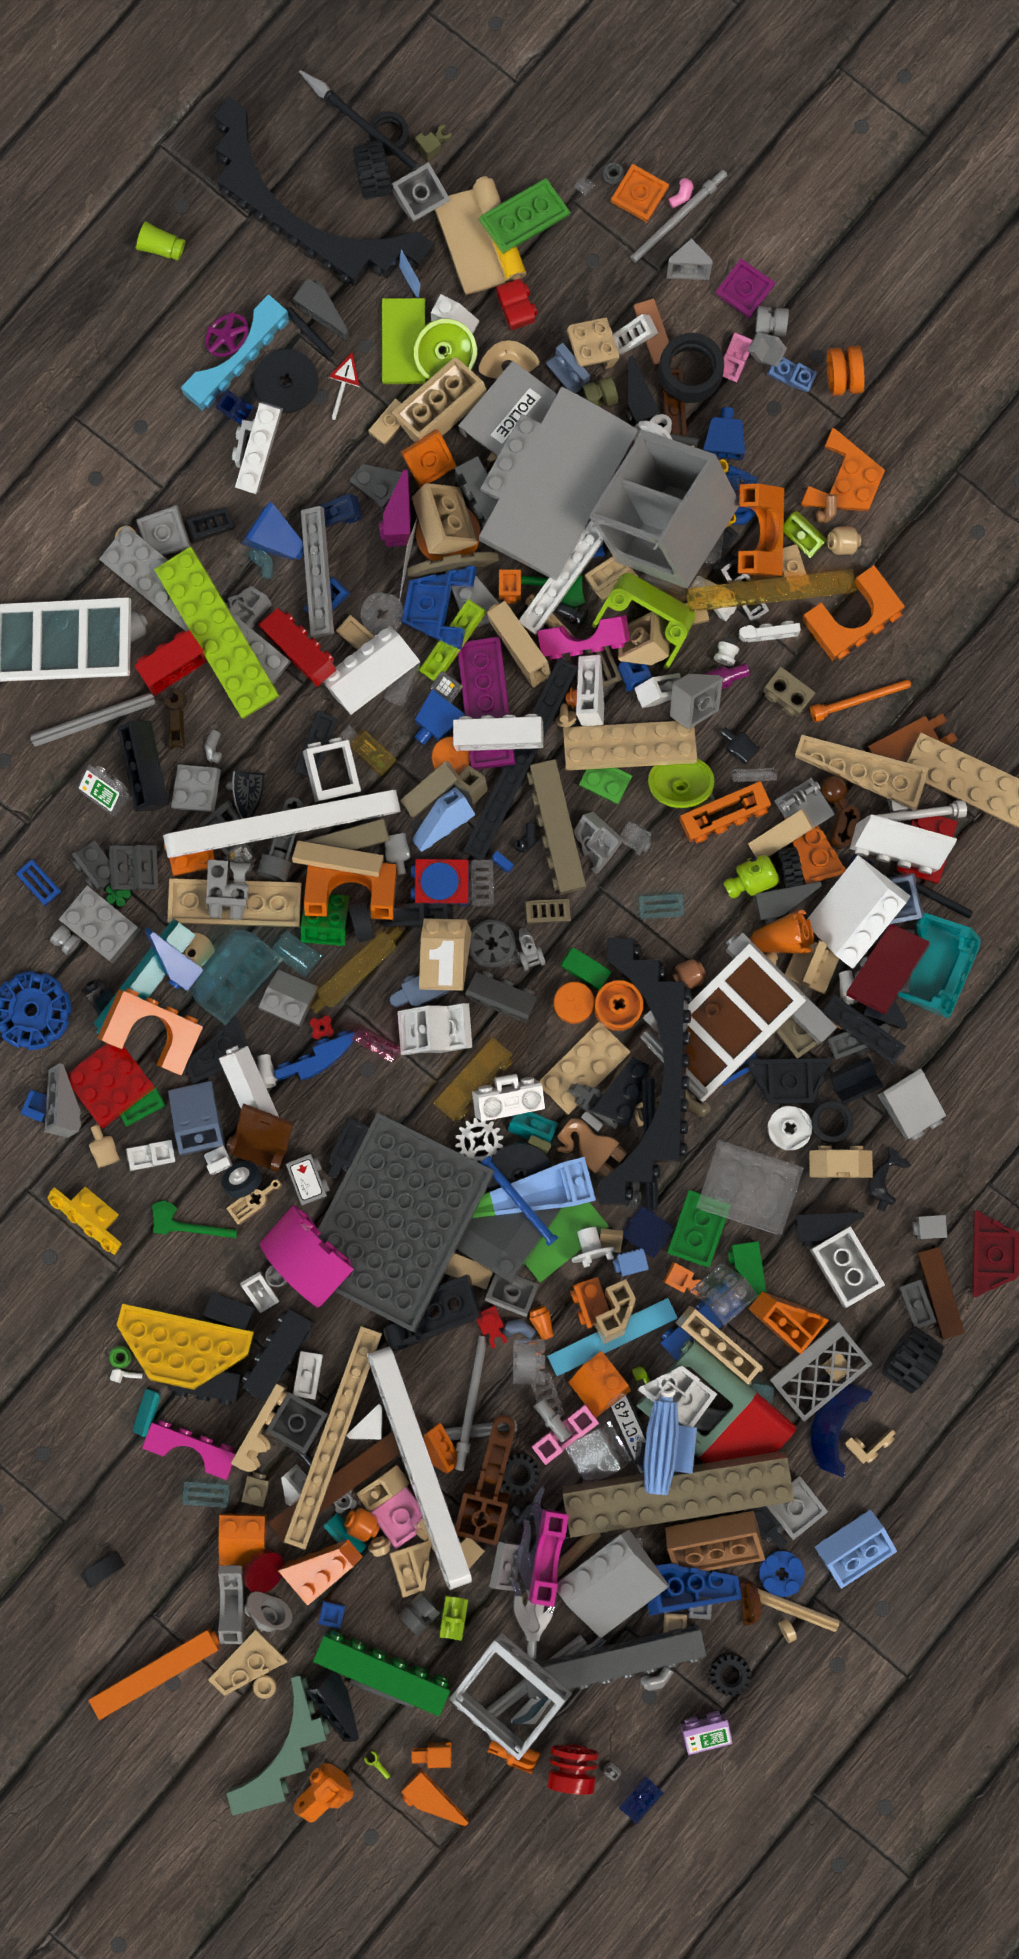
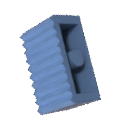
(630, 1262)

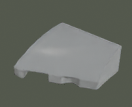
(249, 605)
(597, 840)

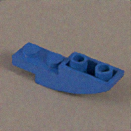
(326, 1053)

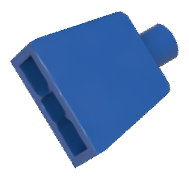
(726, 436)
(436, 718)

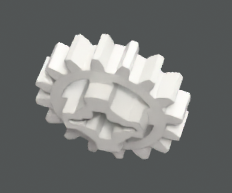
(471, 1135)

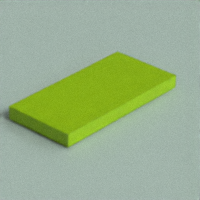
(400, 326)

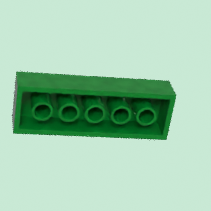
(383, 1672)

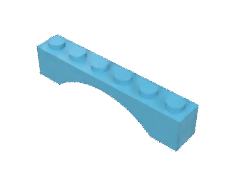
(207, 384)

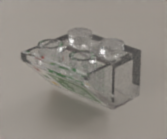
(101, 790)

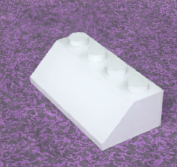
(370, 669)

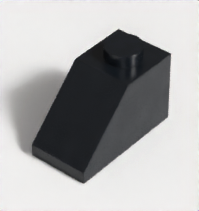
(893, 1017)

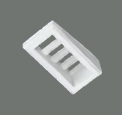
(646, 333)

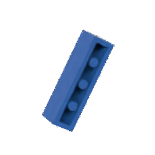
(674, 1340)

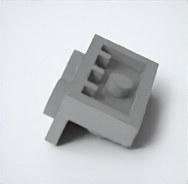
(505, 1566)

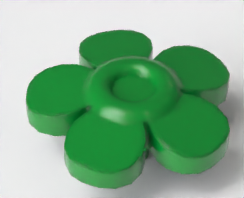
(117, 895)

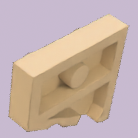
(411, 1567)

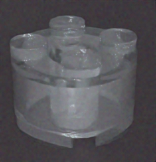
(528, 1361)

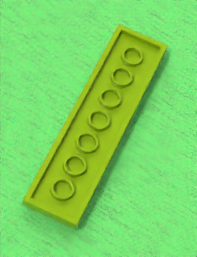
(217, 632)

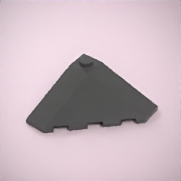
(504, 1241)

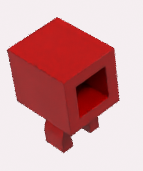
(490, 1324)

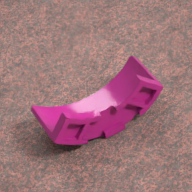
(303, 1258)

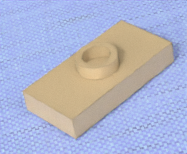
(386, 425)
(792, 562)

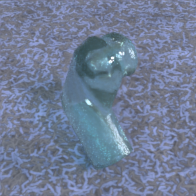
(264, 562)

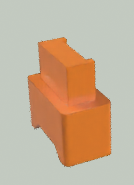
(435, 1754)

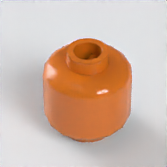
(361, 1524)

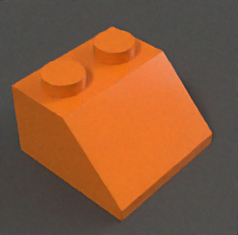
(599, 1384)

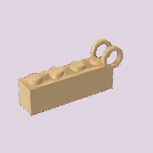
(719, 1345)

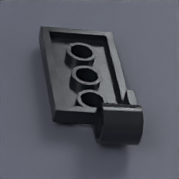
(448, 1319)

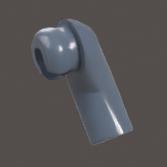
(516, 1326)

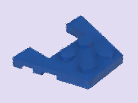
(428, 604)

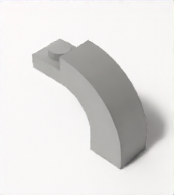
(231, 1604)

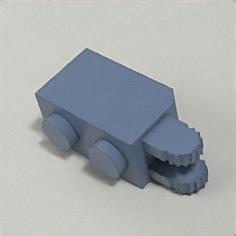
(414, 995)

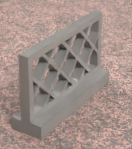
(812, 1353)

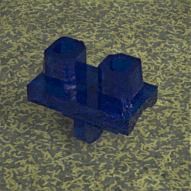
(641, 1800)

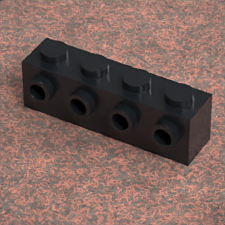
(143, 766)

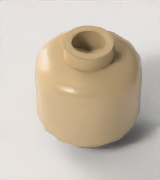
(844, 540)

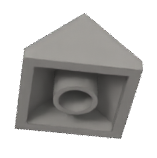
(689, 263)
(512, 1297)

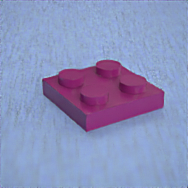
(745, 288)

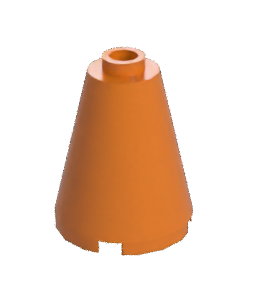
(785, 935)

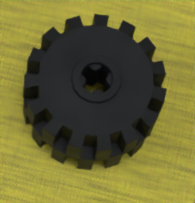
(913, 1359)

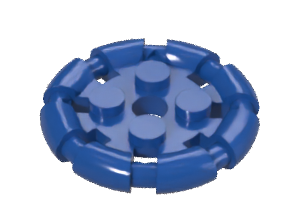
(44, 1014)

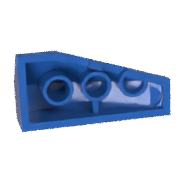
(696, 1583)

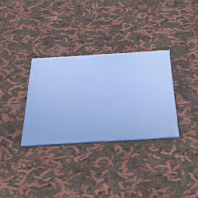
(409, 275)

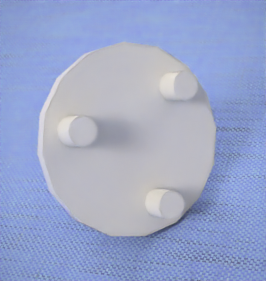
(591, 1247)

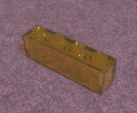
(477, 1073)

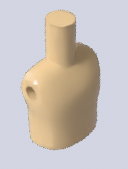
(103, 1148)

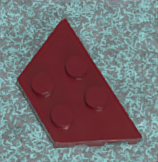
(993, 1254)

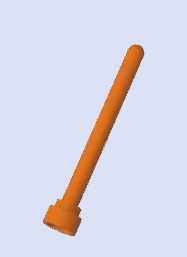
(819, 711)

